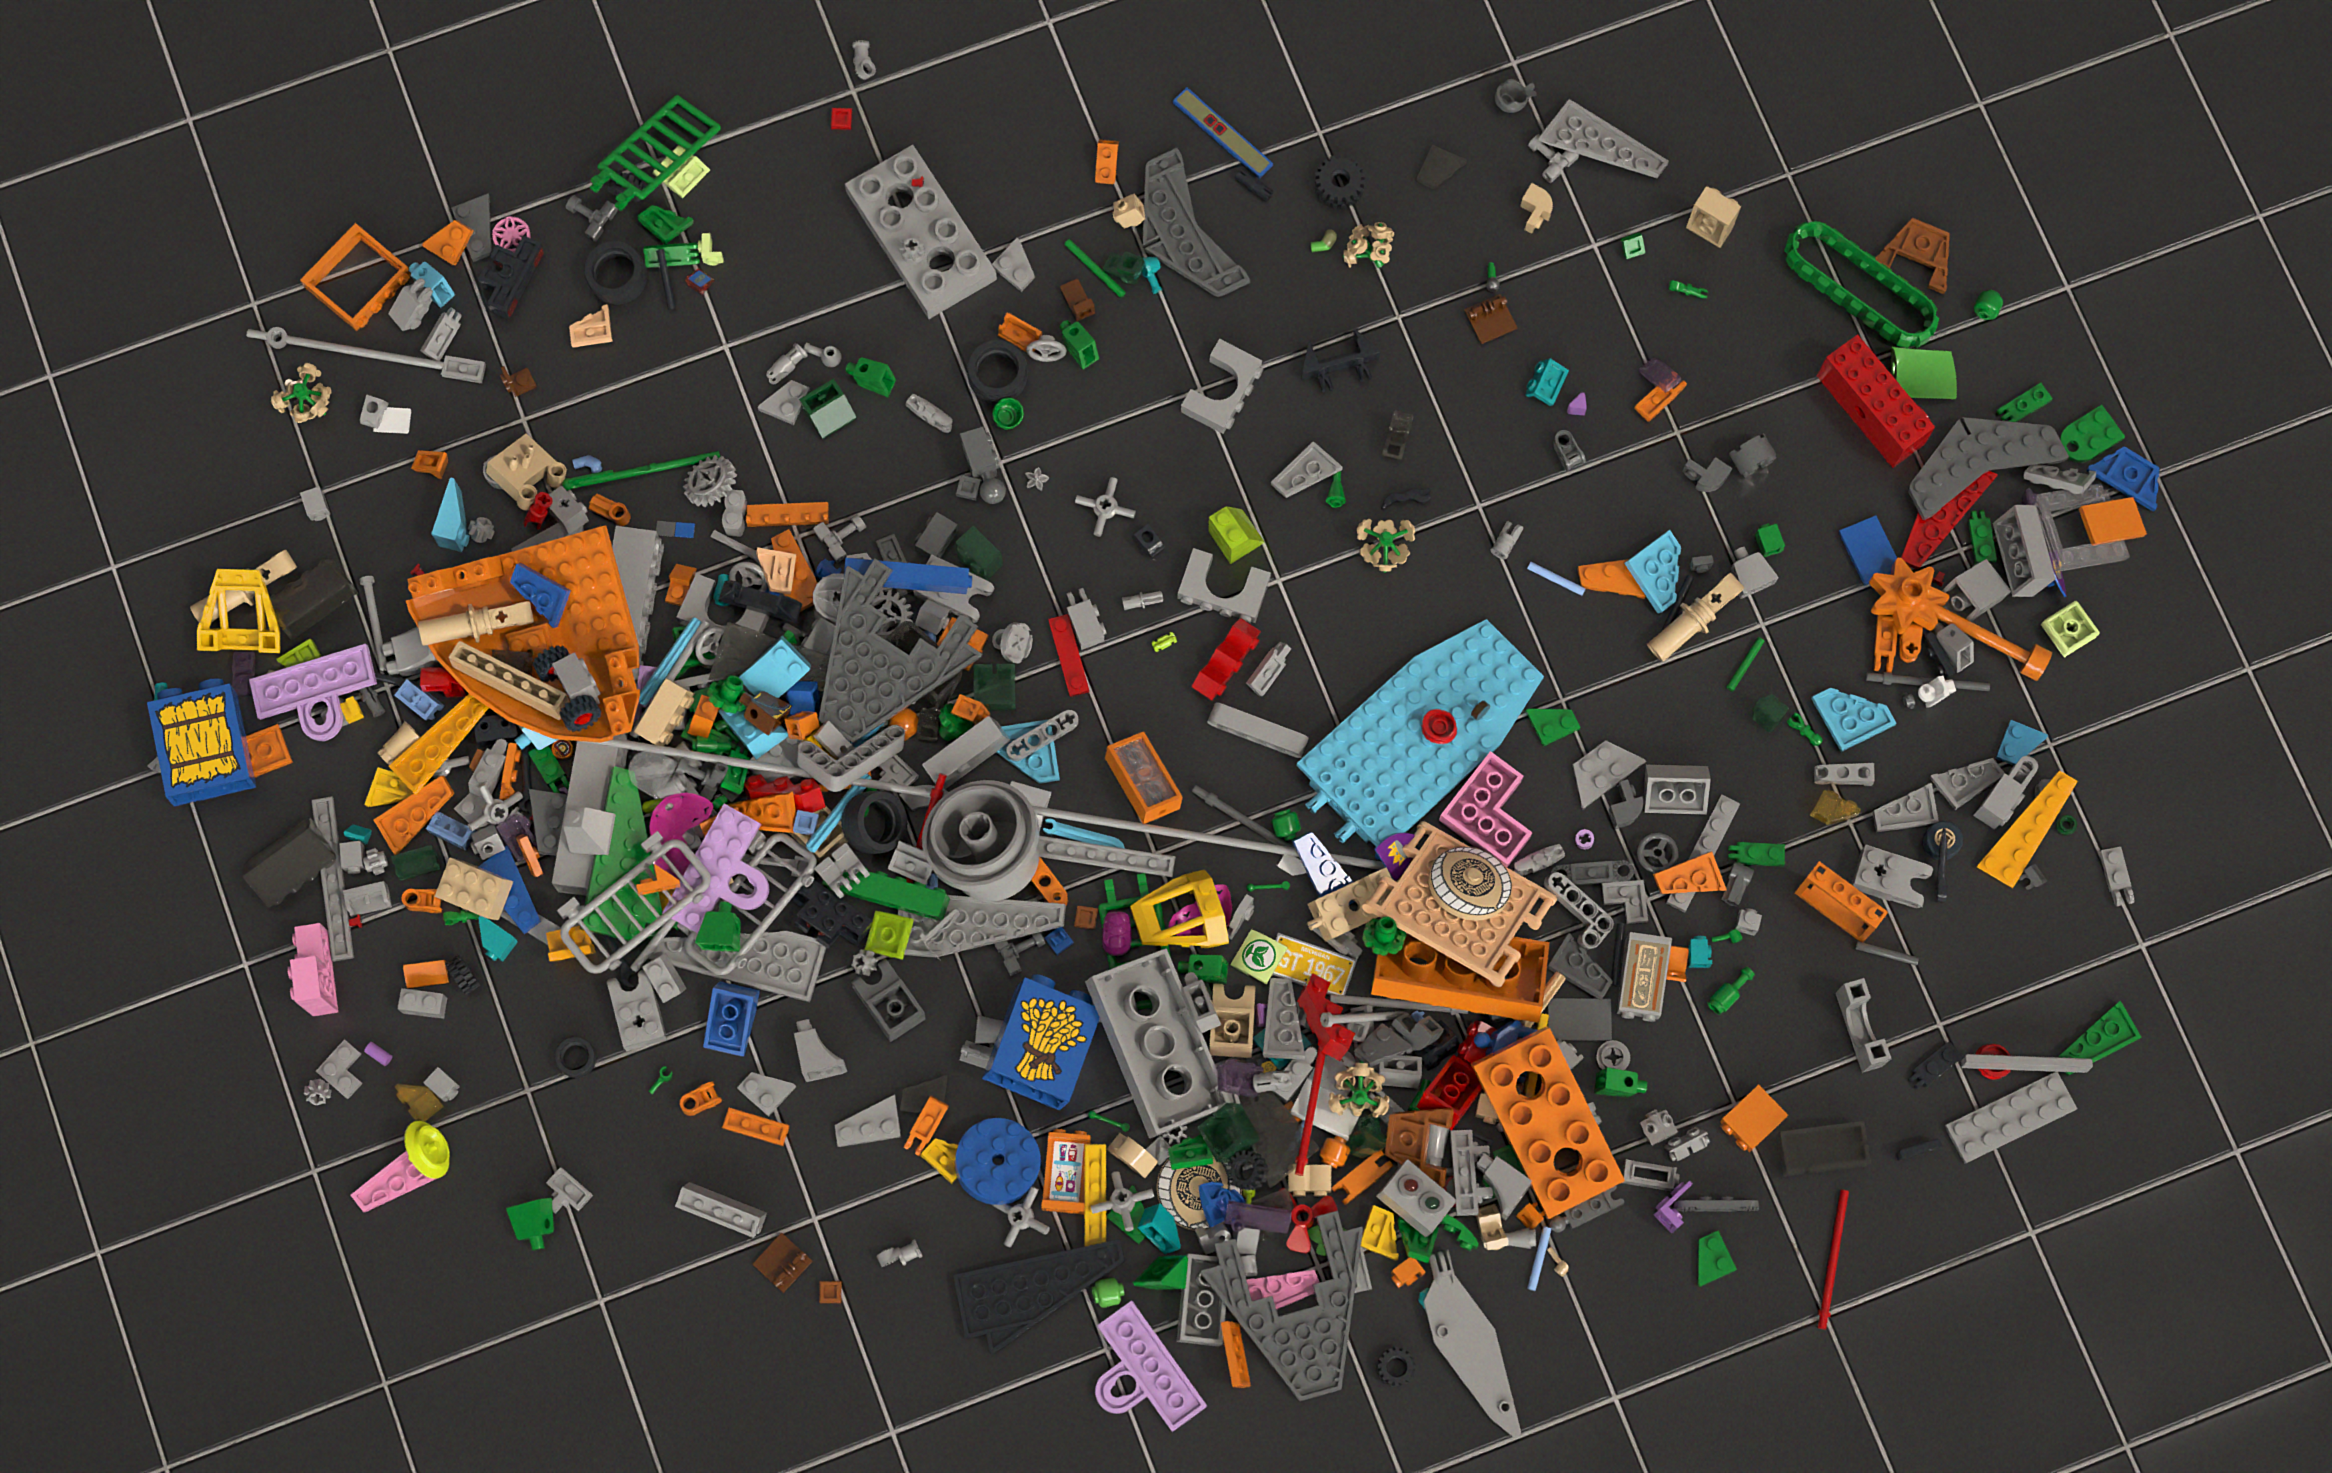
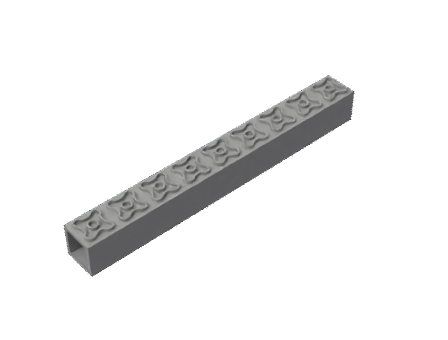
(638, 562)

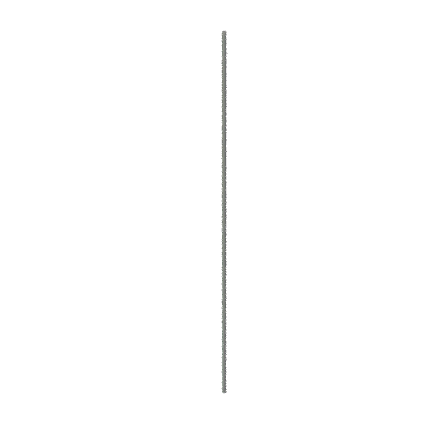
(1038, 810)

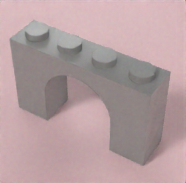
(1220, 413)
(697, 604)
(1243, 606)
(1852, 1002)

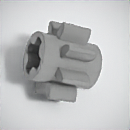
(912, 242)
(481, 529)
(375, 861)
(864, 962)
(317, 1091)
(1172, 1138)

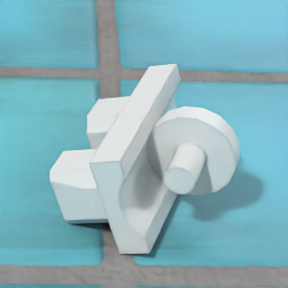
(1936, 691)

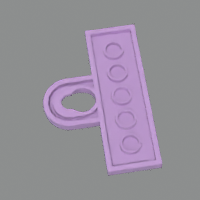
(311, 683)
(722, 857)
(1152, 1368)

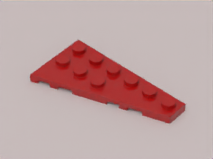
(1929, 533)

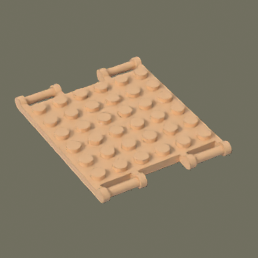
(1467, 941)

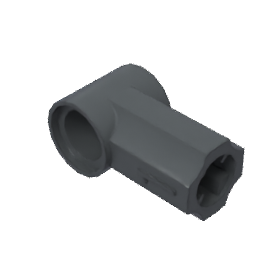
(1738, 880)

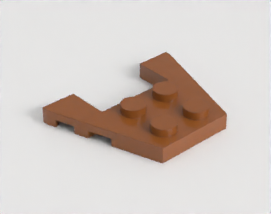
(1923, 245)
(1409, 1138)

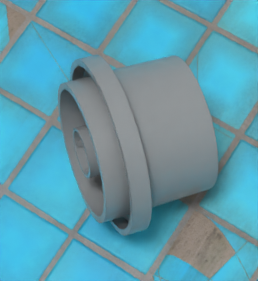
(983, 840)

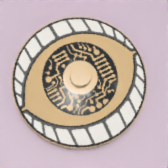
(1470, 883)
(1180, 1191)

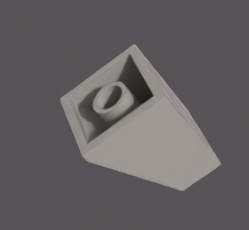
(1975, 591)

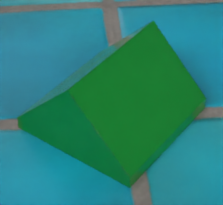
(1165, 1273)

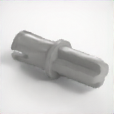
(1142, 599)

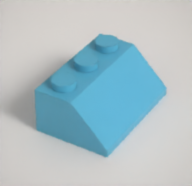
(752, 737)

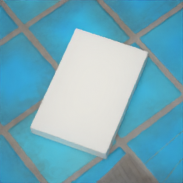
(1324, 1117)

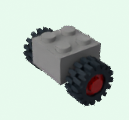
(576, 682)

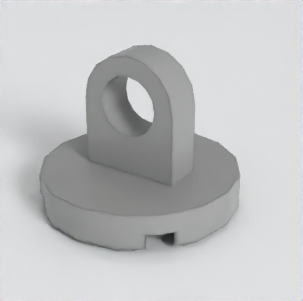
(1015, 642)

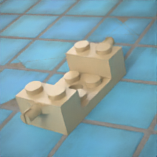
(1333, 912)

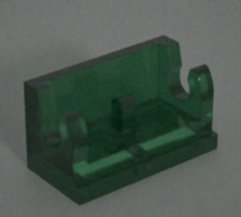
(416, 862)

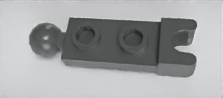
(1586, 1211)

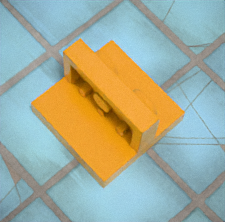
(560, 951)

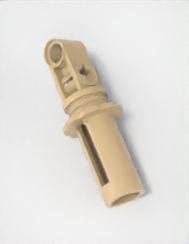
(278, 565)
(1694, 618)
(473, 623)

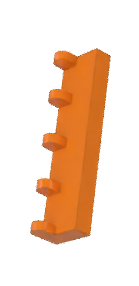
(787, 514)

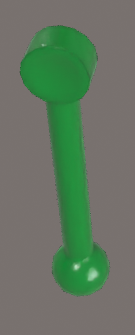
(1285, 885)
(1125, 1127)

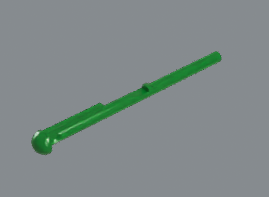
(609, 475)

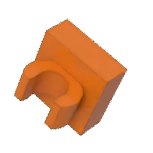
(1529, 1216)

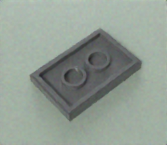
(1580, 1019)

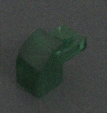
(1125, 267)
(1368, 1137)

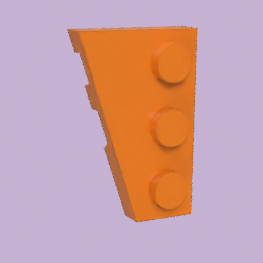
(1693, 875)

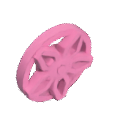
(510, 234)

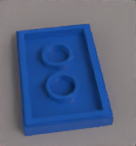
(1868, 548)

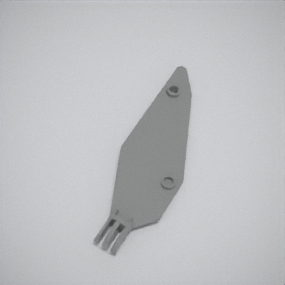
(1469, 1343)

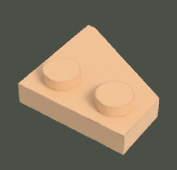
(592, 329)
(777, 569)

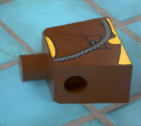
(765, 711)

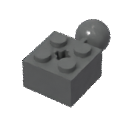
(983, 463)

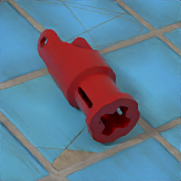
(538, 510)

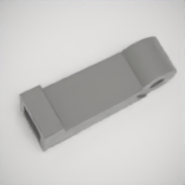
(1845, 774)

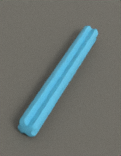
(668, 661)
(833, 818)

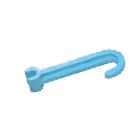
(1081, 834)

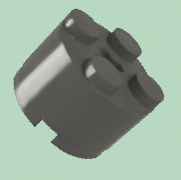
(1753, 454)

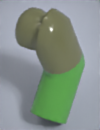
(1326, 242)

